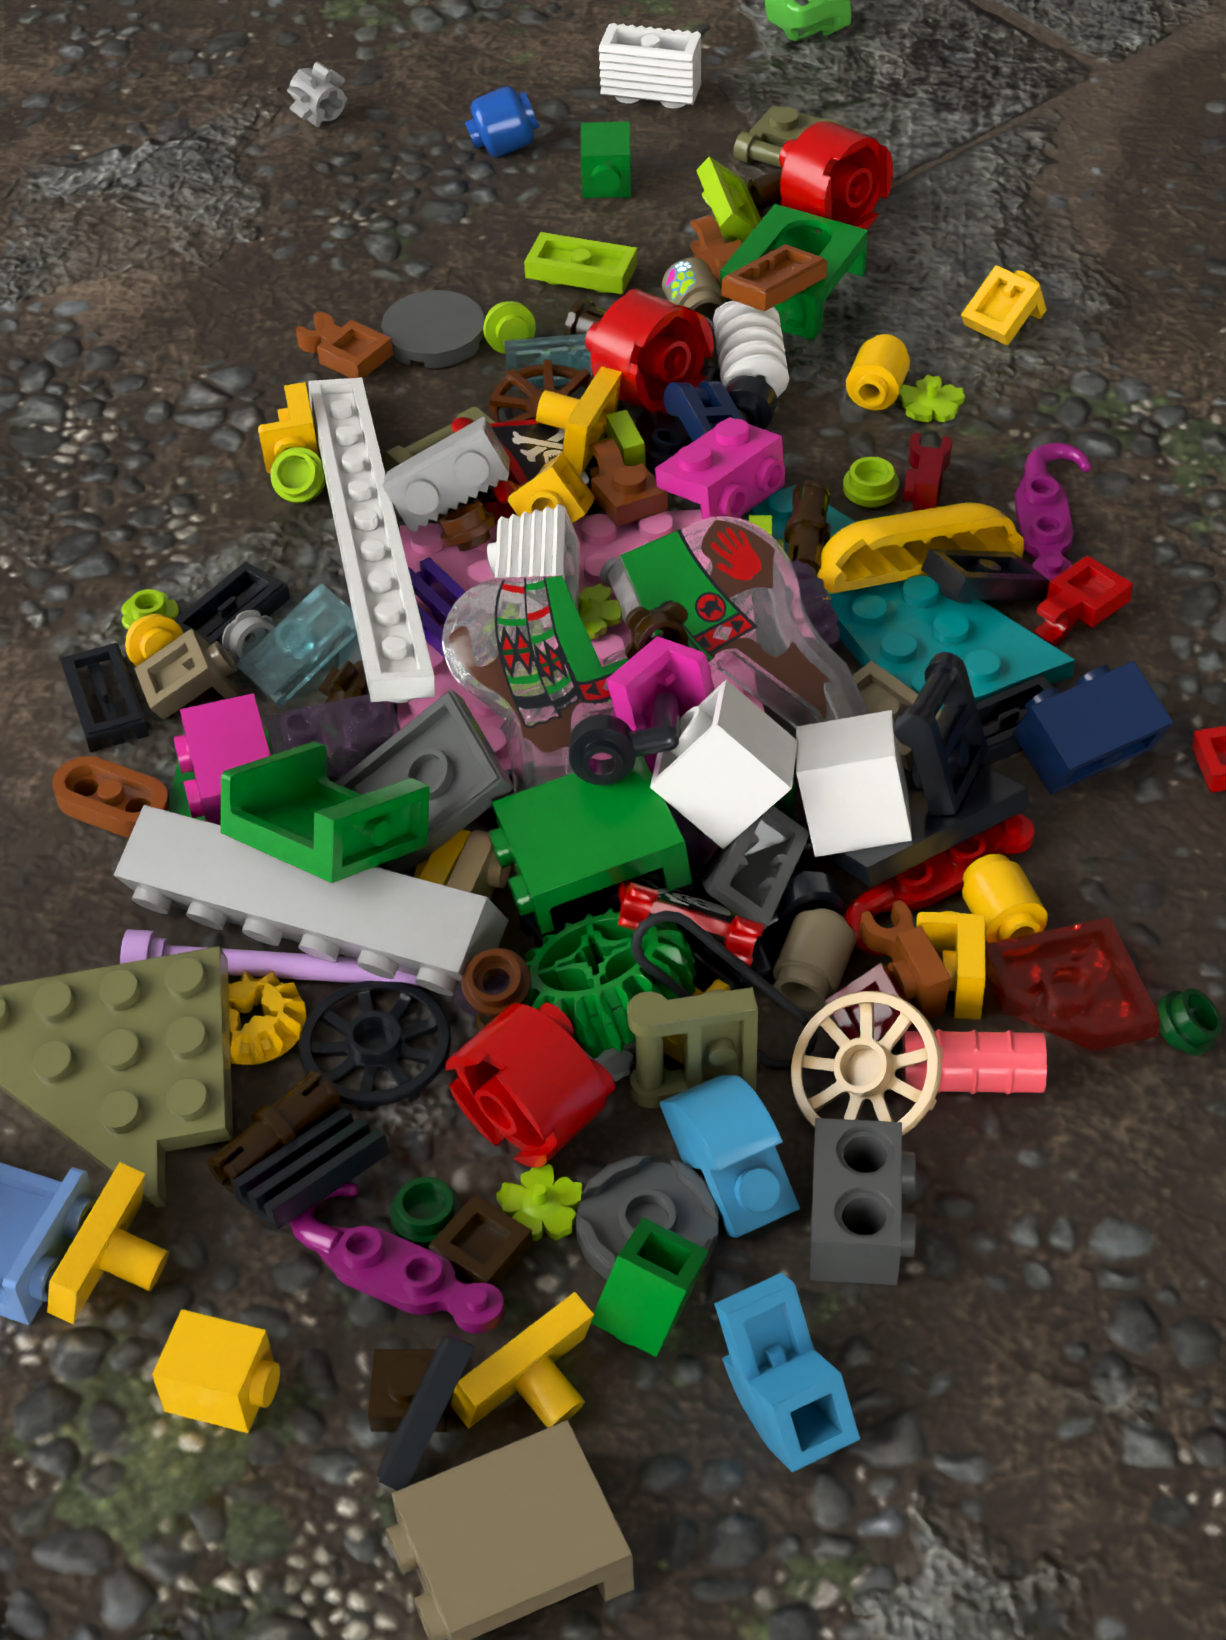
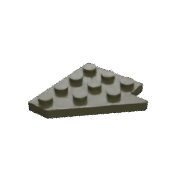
(125, 1058)

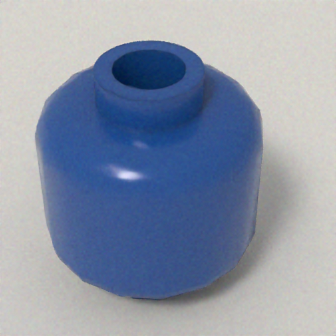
(502, 121)

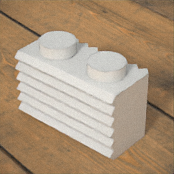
(650, 65)
(537, 546)

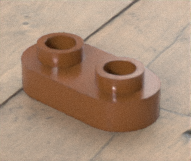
(114, 793)

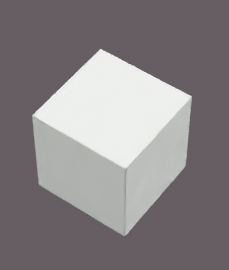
(727, 765)
(853, 783)

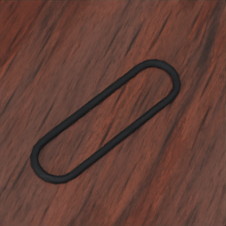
(729, 957)

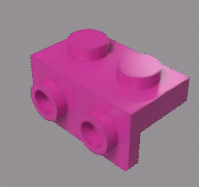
(726, 469)
(654, 670)

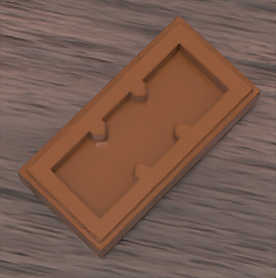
(774, 277)

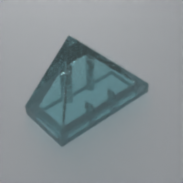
(562, 350)

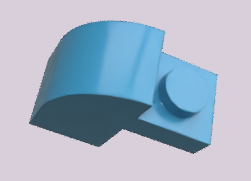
(733, 1142)
(780, 1378)

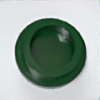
(1189, 1021)
(423, 1210)

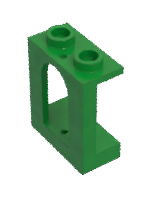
(835, 241)

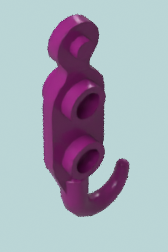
(1044, 509)
(399, 1271)

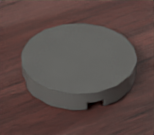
(434, 328)
(637, 1189)

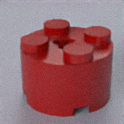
(835, 174)
(651, 346)
(529, 1082)

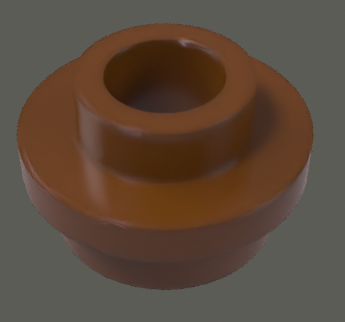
(467, 526)
(491, 964)

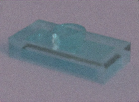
(299, 645)

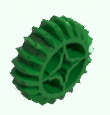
(593, 975)

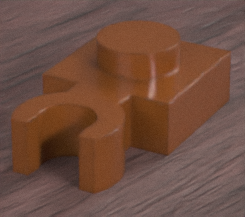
(345, 349)

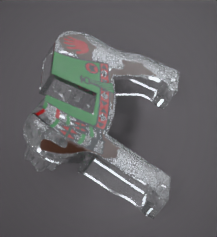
(535, 666)

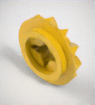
(265, 1036)

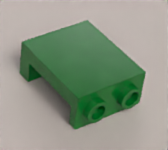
(316, 825)
(584, 838)

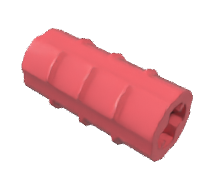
(983, 1061)

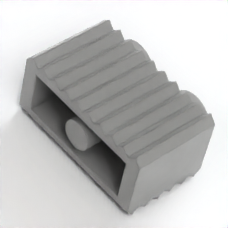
(447, 474)

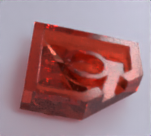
(1073, 985)

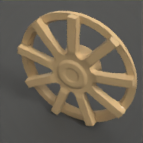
(867, 1066)

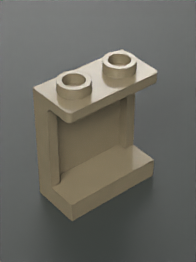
(508, 1536)

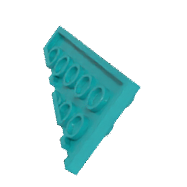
(912, 621)

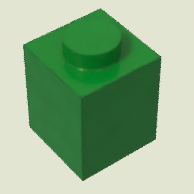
(605, 159)
(649, 1286)

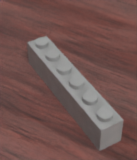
(373, 916)

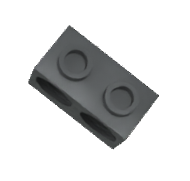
(859, 1200)

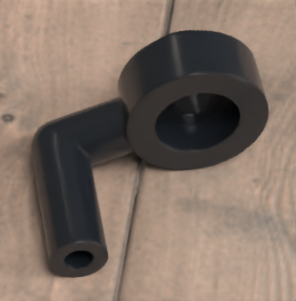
(751, 395)
(616, 738)
(803, 893)

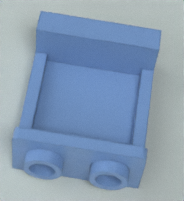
(35, 1232)

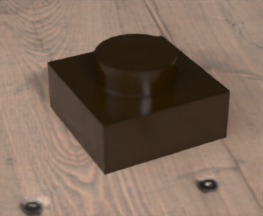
(482, 1243)
(393, 1385)

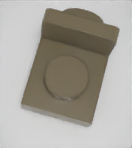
(184, 672)

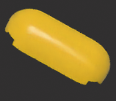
(897, 544)

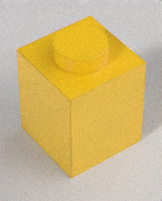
(216, 1371)

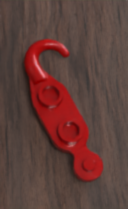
(940, 874)

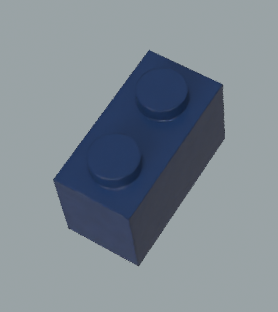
(1091, 725)

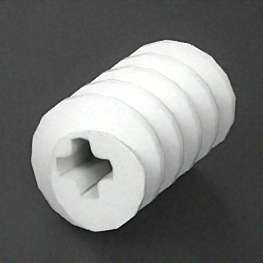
(750, 344)

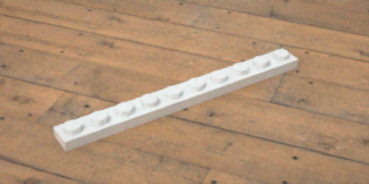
(370, 544)

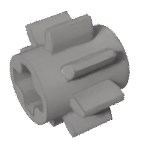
(317, 94)

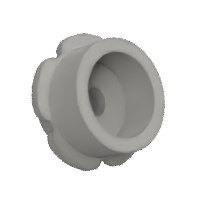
(245, 623)

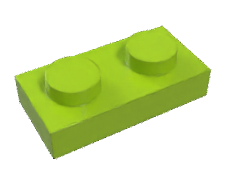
(729, 200)
(581, 263)

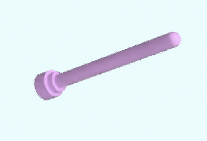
(299, 966)

